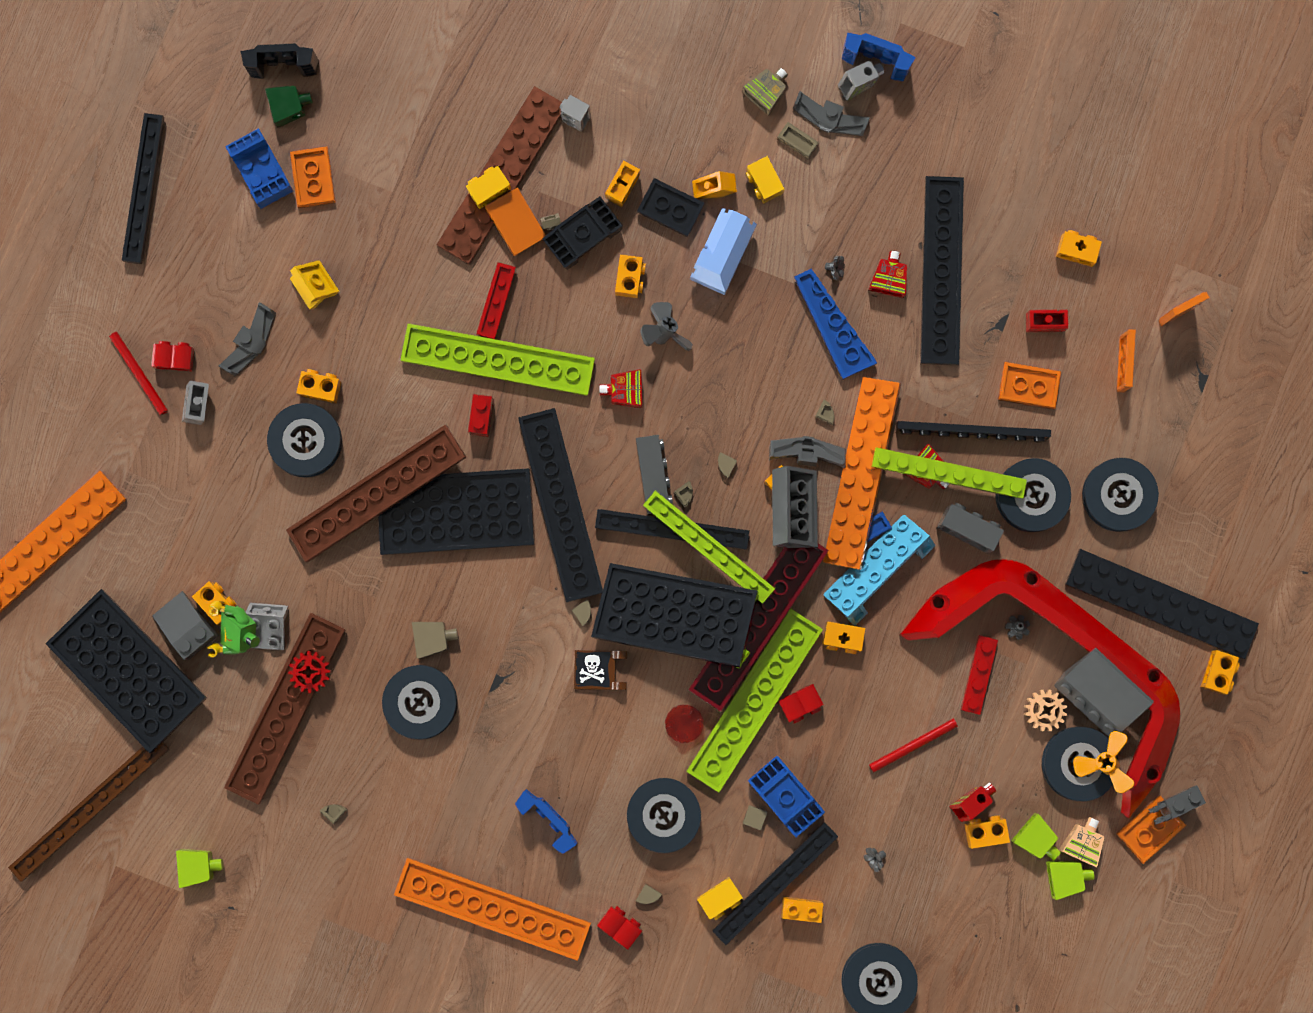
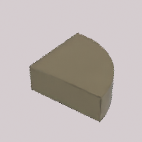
(825, 413)
(726, 464)
(684, 493)
(583, 612)
(333, 812)
(648, 895)

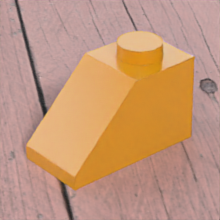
(714, 185)

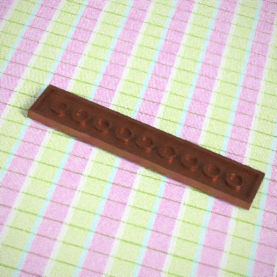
(513, 157)
(376, 493)
(281, 713)

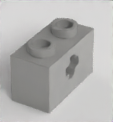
(195, 402)

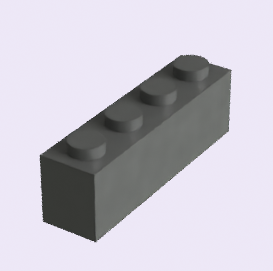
(653, 467)

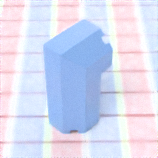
(723, 251)

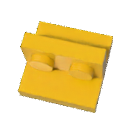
(313, 283)

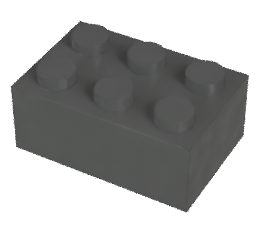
(970, 528)

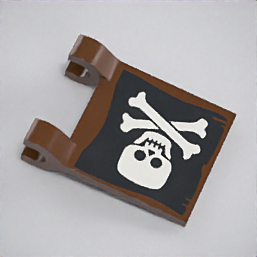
(597, 670)

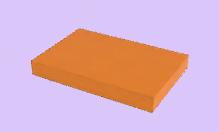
(312, 177)
(515, 221)
(1183, 308)
(1126, 361)
(1029, 385)
(1146, 837)

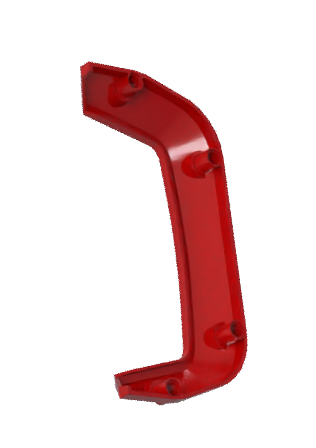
(1008, 577)

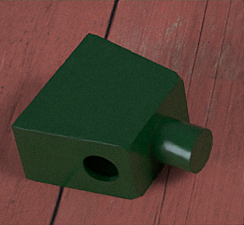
(287, 104)

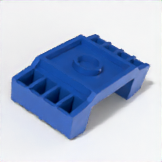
(881, 49)
(259, 168)
(786, 796)
(566, 840)

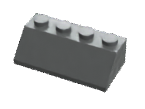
(794, 507)

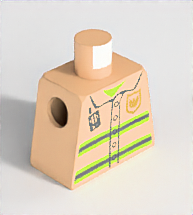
(1084, 843)

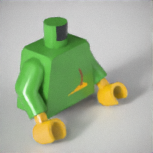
(237, 630)

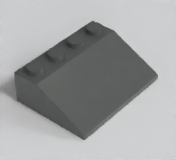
(1103, 692)

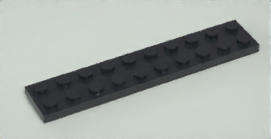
(942, 270)
(560, 505)
(1162, 604)

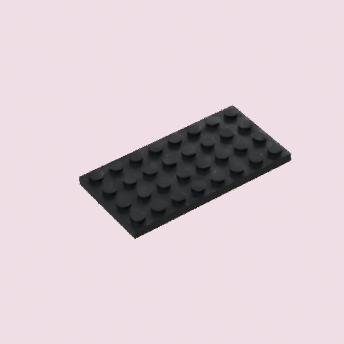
(461, 514)
(675, 615)
(126, 671)

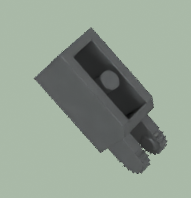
(1178, 804)

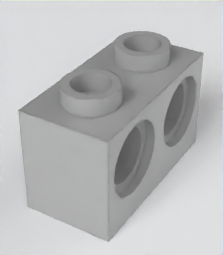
(575, 113)

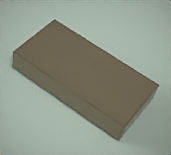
(797, 140)

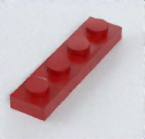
(496, 301)
(979, 675)

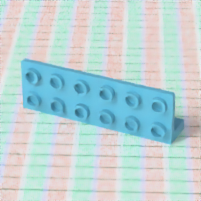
(878, 566)

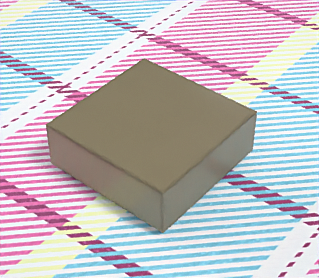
(754, 817)

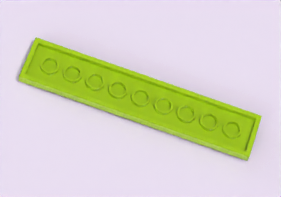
(497, 359)
(754, 700)

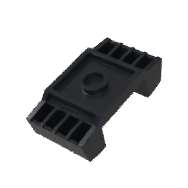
(272, 54)
(582, 232)

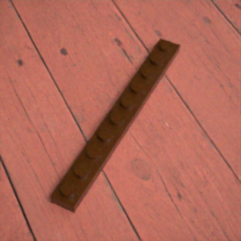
(85, 811)

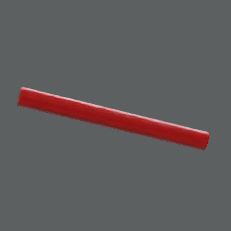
(138, 373)
(913, 745)

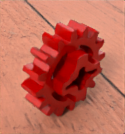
(309, 680)

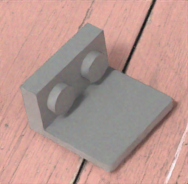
(269, 624)

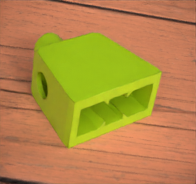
(1037, 838)
(196, 866)
(1067, 878)

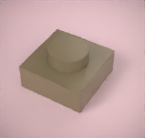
(551, 221)

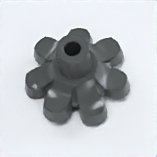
(836, 267)
(1015, 629)
(875, 858)

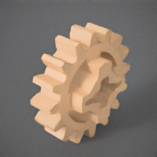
(1050, 717)

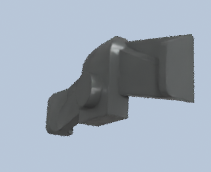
(829, 117)
(250, 341)
(807, 451)

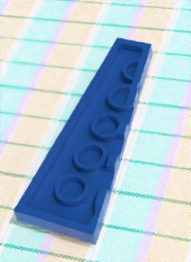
(840, 338)

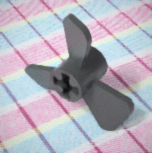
(664, 328)

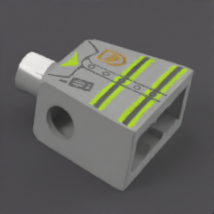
(859, 79)

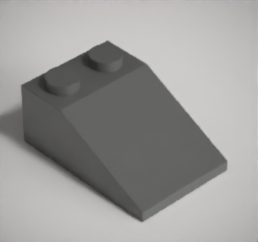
(184, 626)

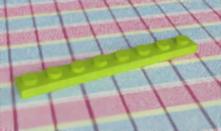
(949, 473)
(708, 546)

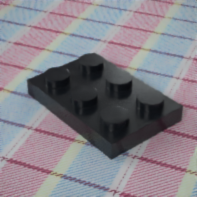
(670, 207)

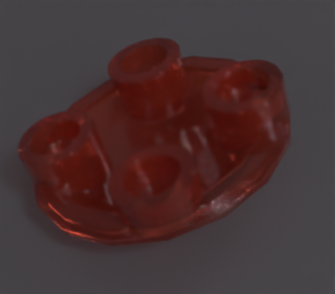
(684, 723)

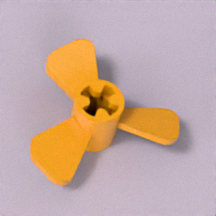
(1085, 766)

